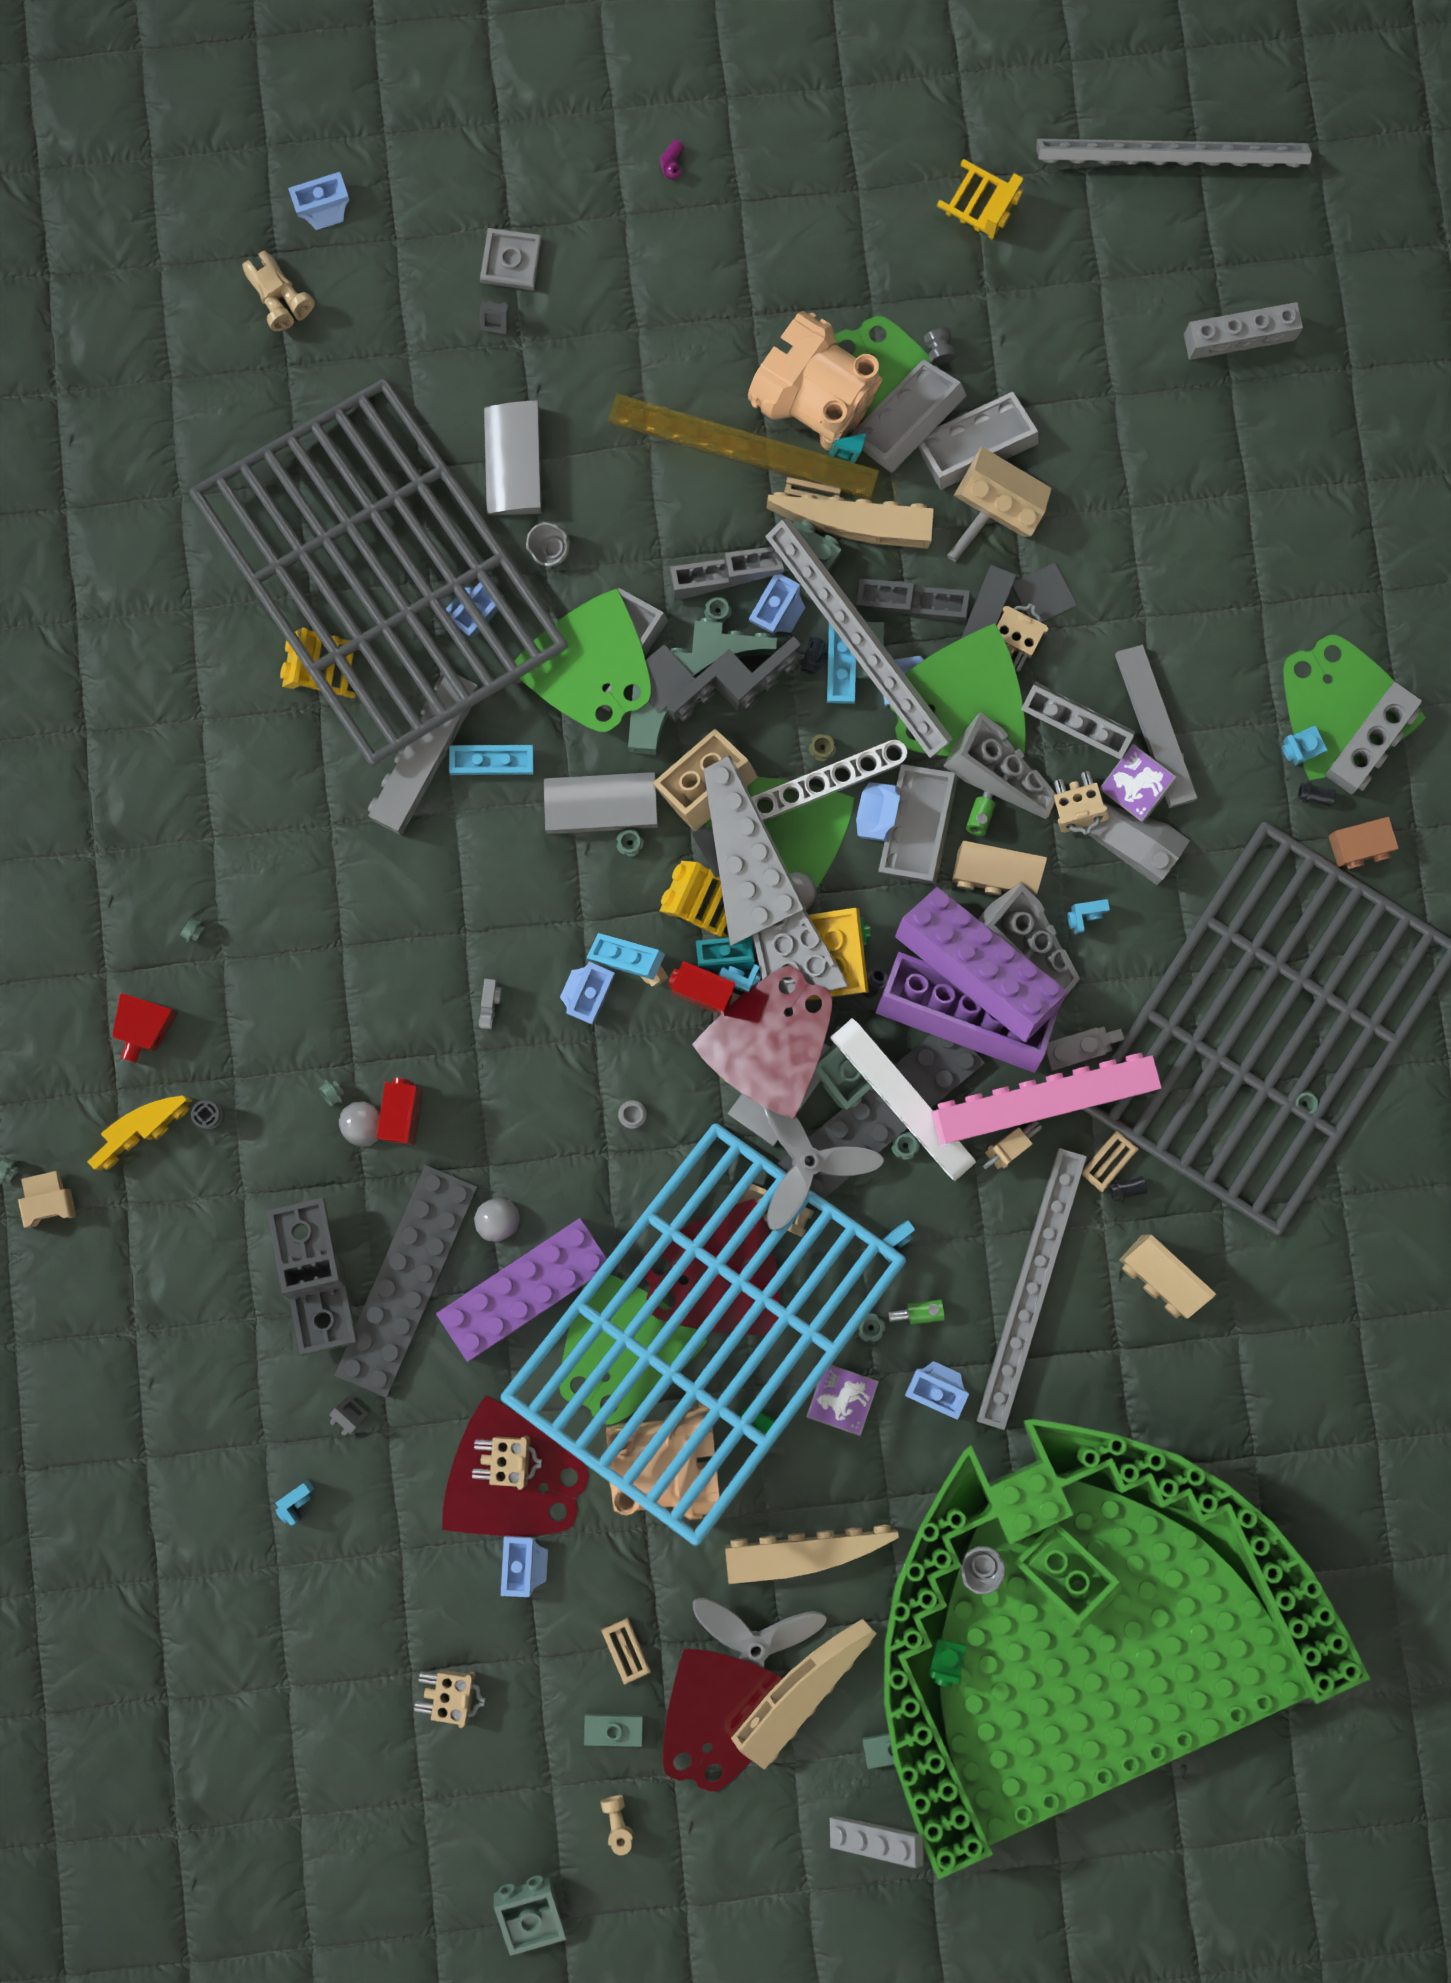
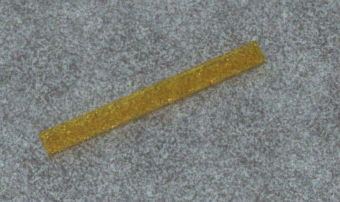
(743, 446)

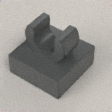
(493, 317)
(348, 1415)

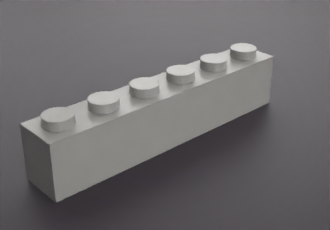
(417, 764)

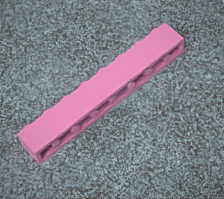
(1046, 1099)

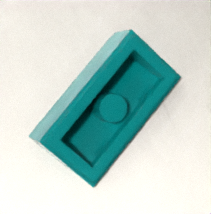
(848, 448)
(718, 954)

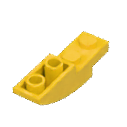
(148, 1121)

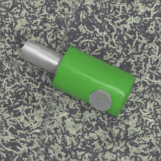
(981, 814)
(920, 1312)

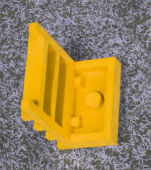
(997, 209)
(296, 675)
(687, 894)

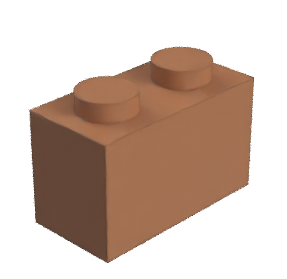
(1363, 842)

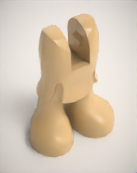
(272, 286)

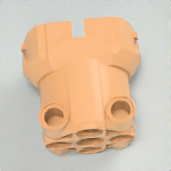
(816, 381)
(661, 1460)

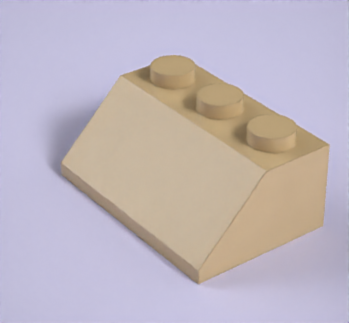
(1004, 493)
(685, 781)
(996, 869)
(1166, 1277)

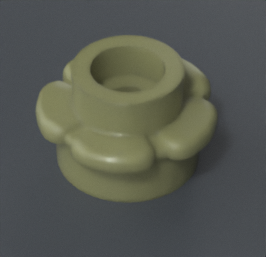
(817, 741)

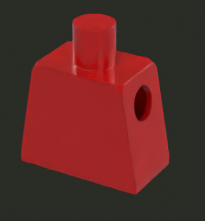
(140, 1025)

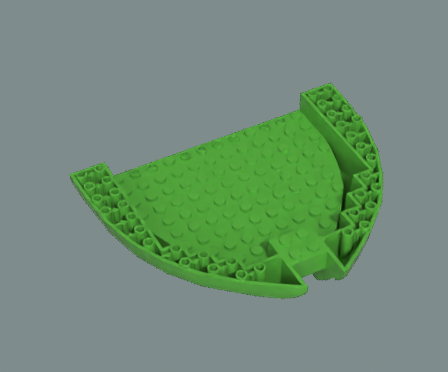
(1199, 1642)

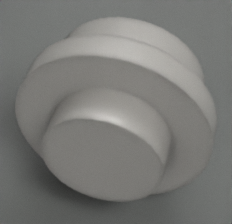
(632, 1114)

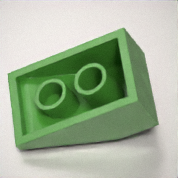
(1068, 1576)

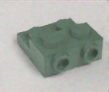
(824, 548)
(841, 1078)
(529, 1915)

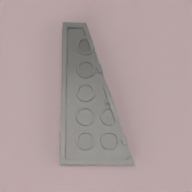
(751, 871)
(798, 945)

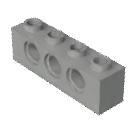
(1243, 331)
(1395, 701)
(1078, 720)

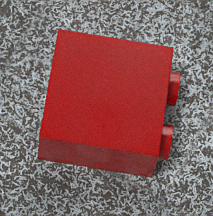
(701, 988)
(399, 1112)

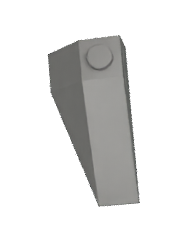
(992, 764)
(1145, 846)
(1023, 925)

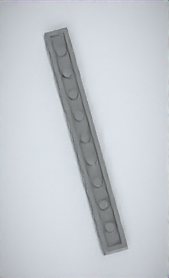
(1173, 151)
(859, 637)
(1031, 1289)

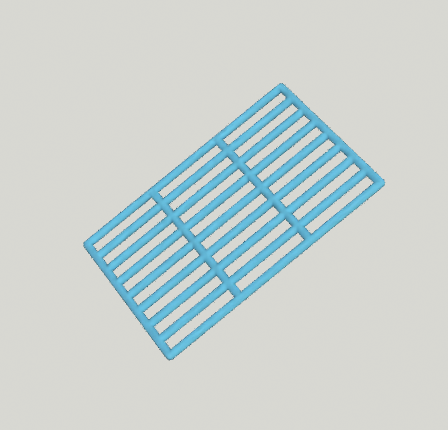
(671, 1373)

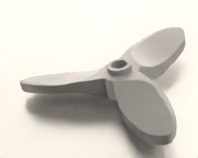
(796, 1183)
(734, 1633)

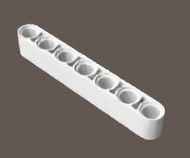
(828, 778)
(900, 1097)

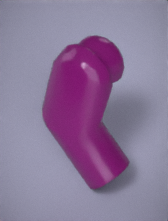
(669, 160)

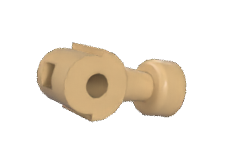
(620, 1835)

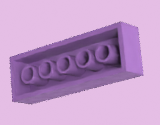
(981, 964)
(934, 1005)
(523, 1289)

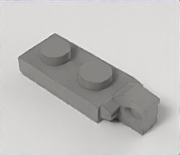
(1081, 1047)

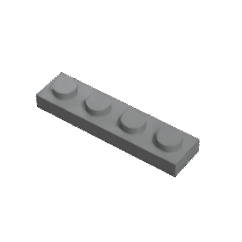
(876, 1841)

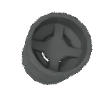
(939, 345)
(211, 1118)

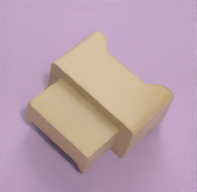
(45, 1199)

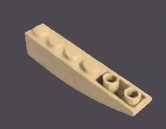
(860, 519)
(800, 1554)
(798, 1695)

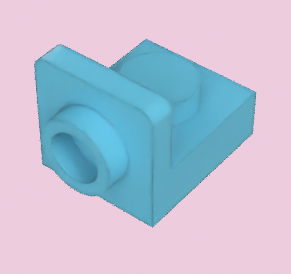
(1303, 746)
(1091, 910)
(742, 984)
(899, 1236)
(298, 1498)

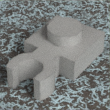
(490, 996)

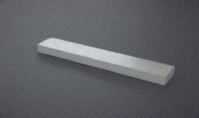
(1155, 722)

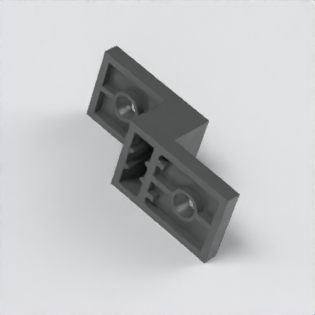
(734, 681)
(312, 1276)

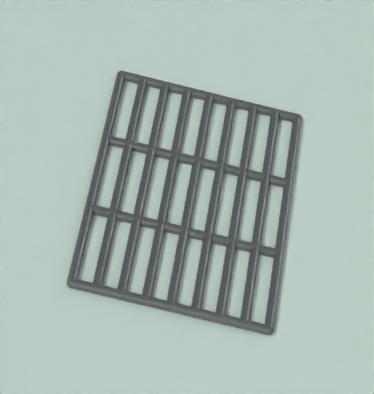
(407, 611)
(1300, 981)

